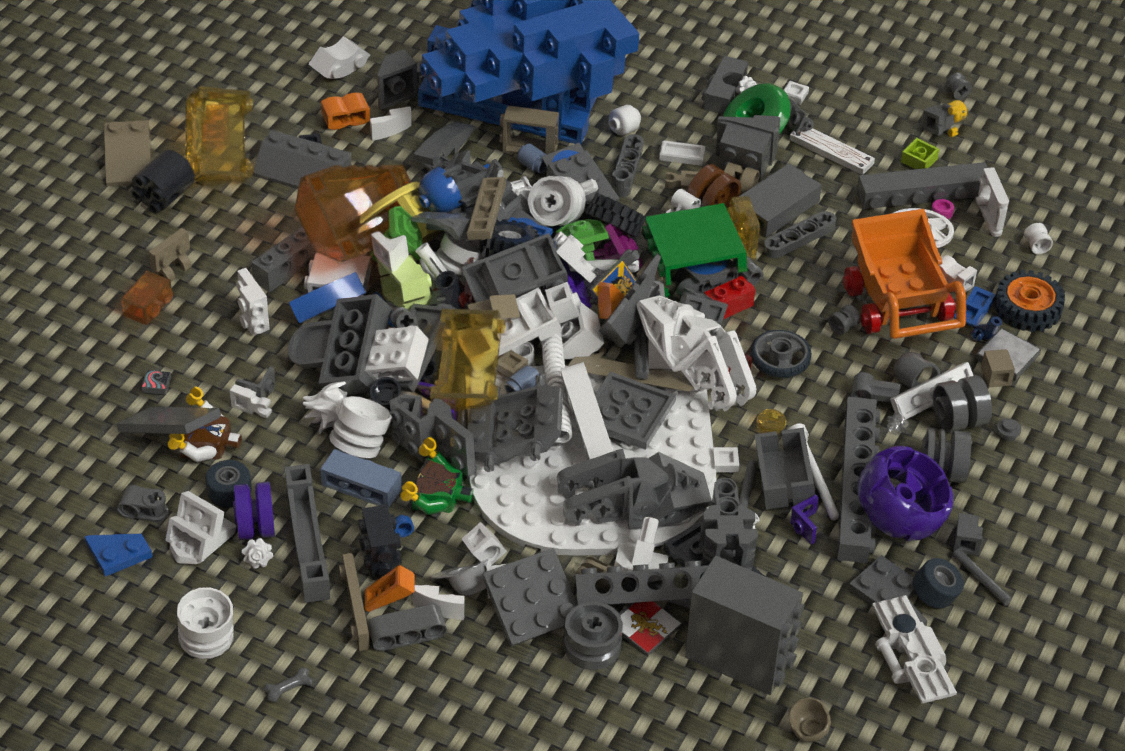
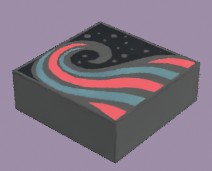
(156, 382)

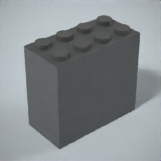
(744, 625)

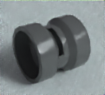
(846, 318)

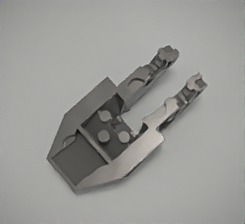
(633, 489)

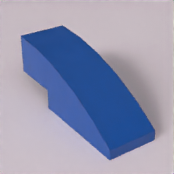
(324, 298)

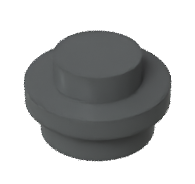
(1008, 429)

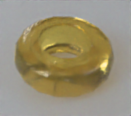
(771, 414)

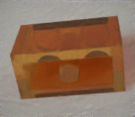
(147, 298)

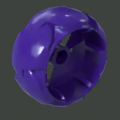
(894, 508)

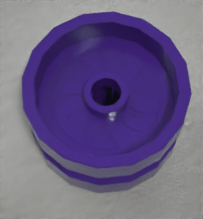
(253, 510)

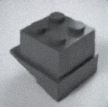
(748, 141)

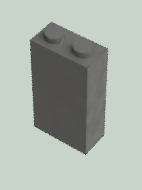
(782, 198)

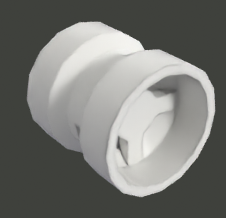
(1038, 238)

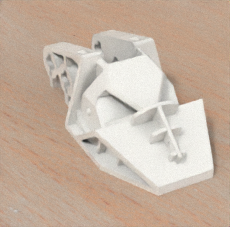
(698, 348)

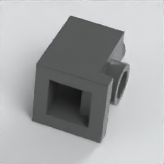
(968, 534)

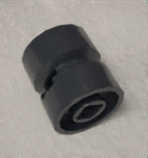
(384, 390)

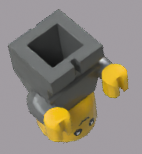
(941, 117)

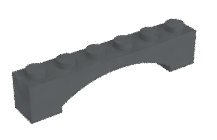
(306, 533)

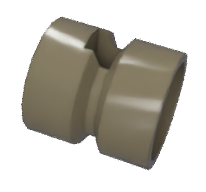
(748, 177)

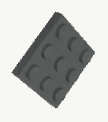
(632, 409)
(530, 596)

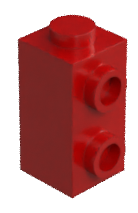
(736, 293)

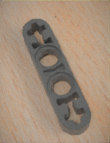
(778, 245)

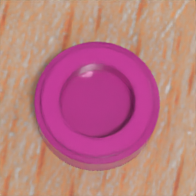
(943, 207)

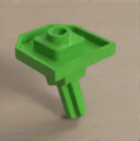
(400, 225)
(586, 233)

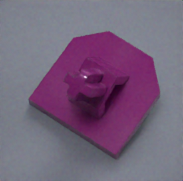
(617, 246)

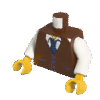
(207, 441)

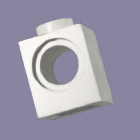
(484, 544)

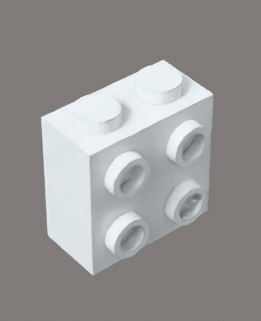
(397, 353)

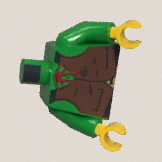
(437, 484)

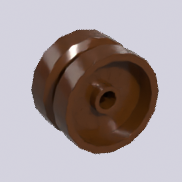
(714, 186)

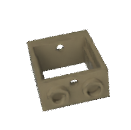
(530, 117)

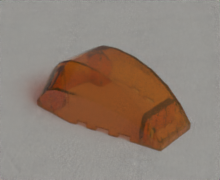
(332, 204)

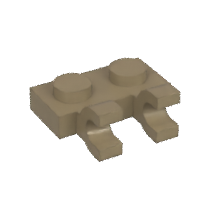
(168, 251)

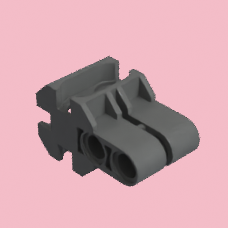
(728, 527)

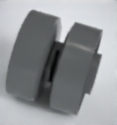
(962, 403)

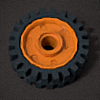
(1029, 300)

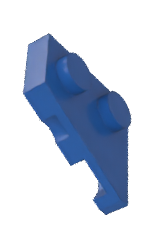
(118, 551)

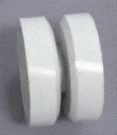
(556, 200)

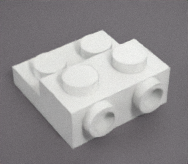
(570, 250)
(252, 304)

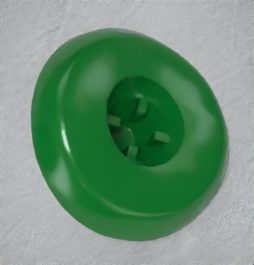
(762, 100)

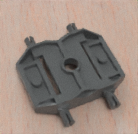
(533, 409)

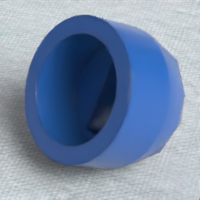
(406, 525)

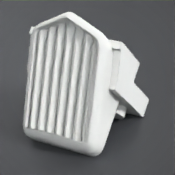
(197, 530)

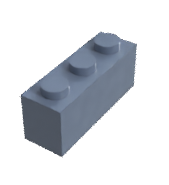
(361, 478)

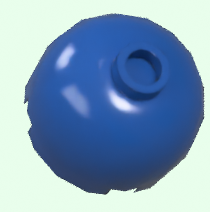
(439, 192)

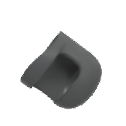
(909, 366)

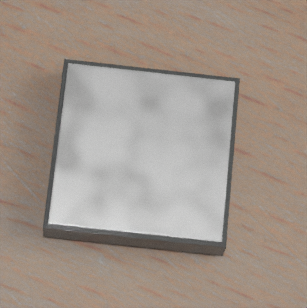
(1020, 351)

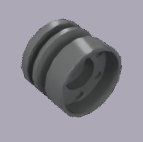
(951, 454)

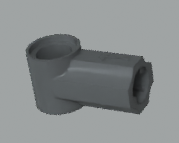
(866, 387)

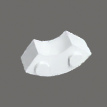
(339, 59)

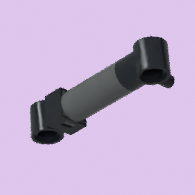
(446, 296)

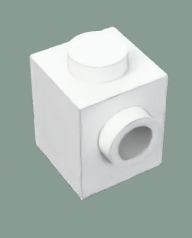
(563, 302)

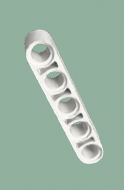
(586, 410)

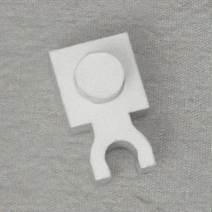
(246, 401)

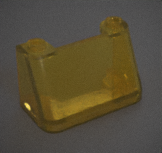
(217, 133)
(469, 358)

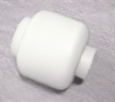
(624, 120)

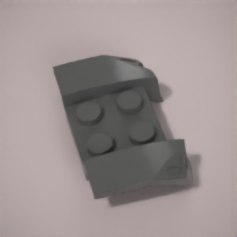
(469, 177)
(454, 222)

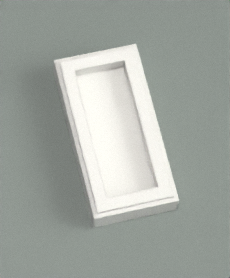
(682, 153)

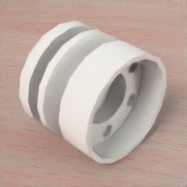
(456, 254)
(360, 427)
(205, 623)

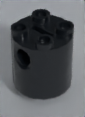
(162, 180)

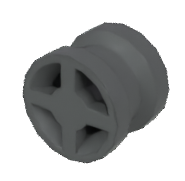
(958, 86)

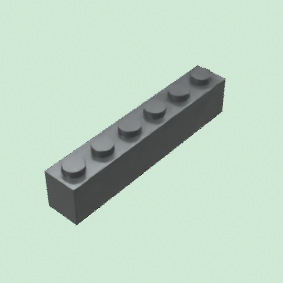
(919, 185)

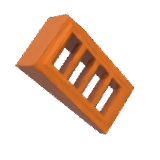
(390, 588)

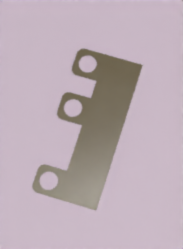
(656, 377)

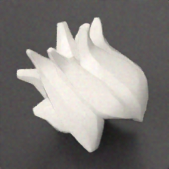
(325, 405)

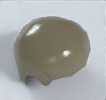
(809, 719)

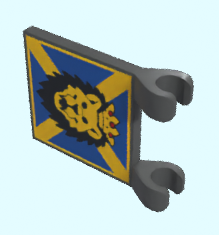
(619, 274)

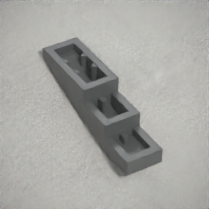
(443, 142)

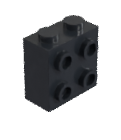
(379, 540)

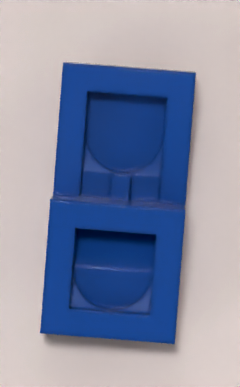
(978, 305)

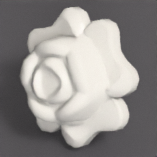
(745, 83)
(257, 553)

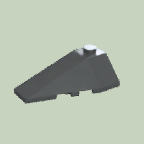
(625, 318)

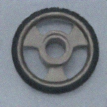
(780, 353)

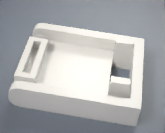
(992, 201)

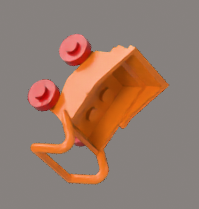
(901, 272)

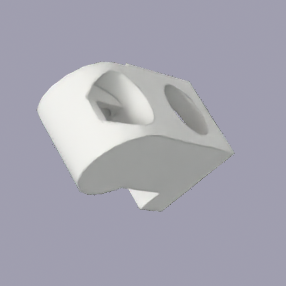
(955, 272)

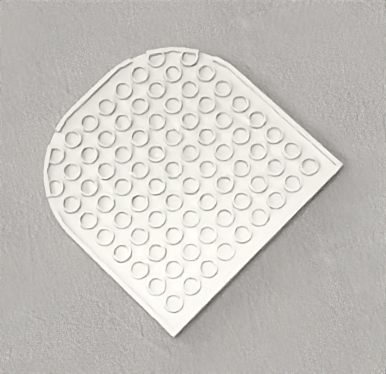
(523, 495)

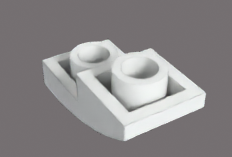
(386, 126)
(451, 605)

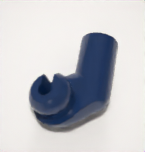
(986, 331)

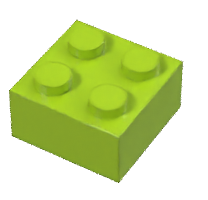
(920, 154)

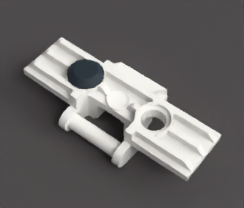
(921, 645)

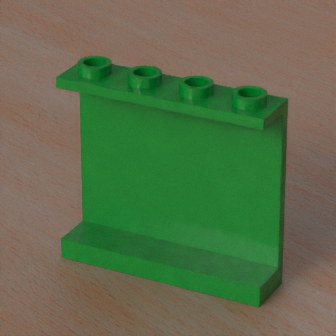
(693, 239)

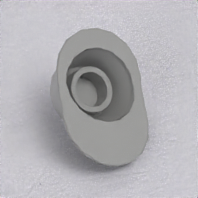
(465, 579)

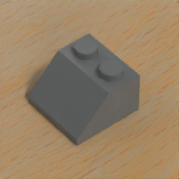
(396, 79)

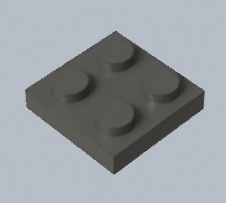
(882, 582)

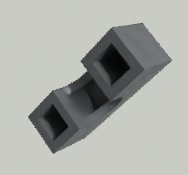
(723, 84)

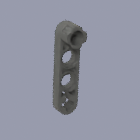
(626, 170)
(752, 275)

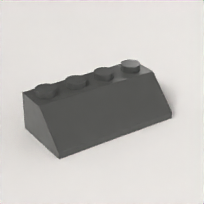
(289, 158)

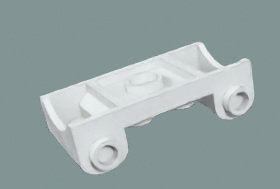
(534, 321)

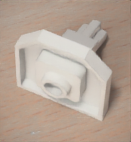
(643, 553)

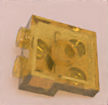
(746, 223)

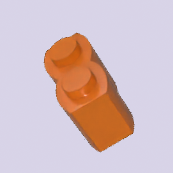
(345, 110)

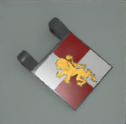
(647, 623)

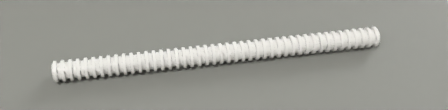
(554, 361)

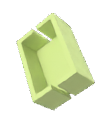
(406, 284)

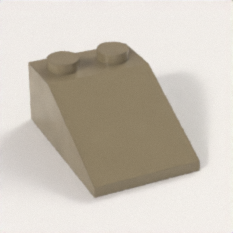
(126, 150)

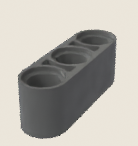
(406, 627)

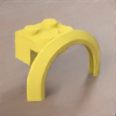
(409, 200)

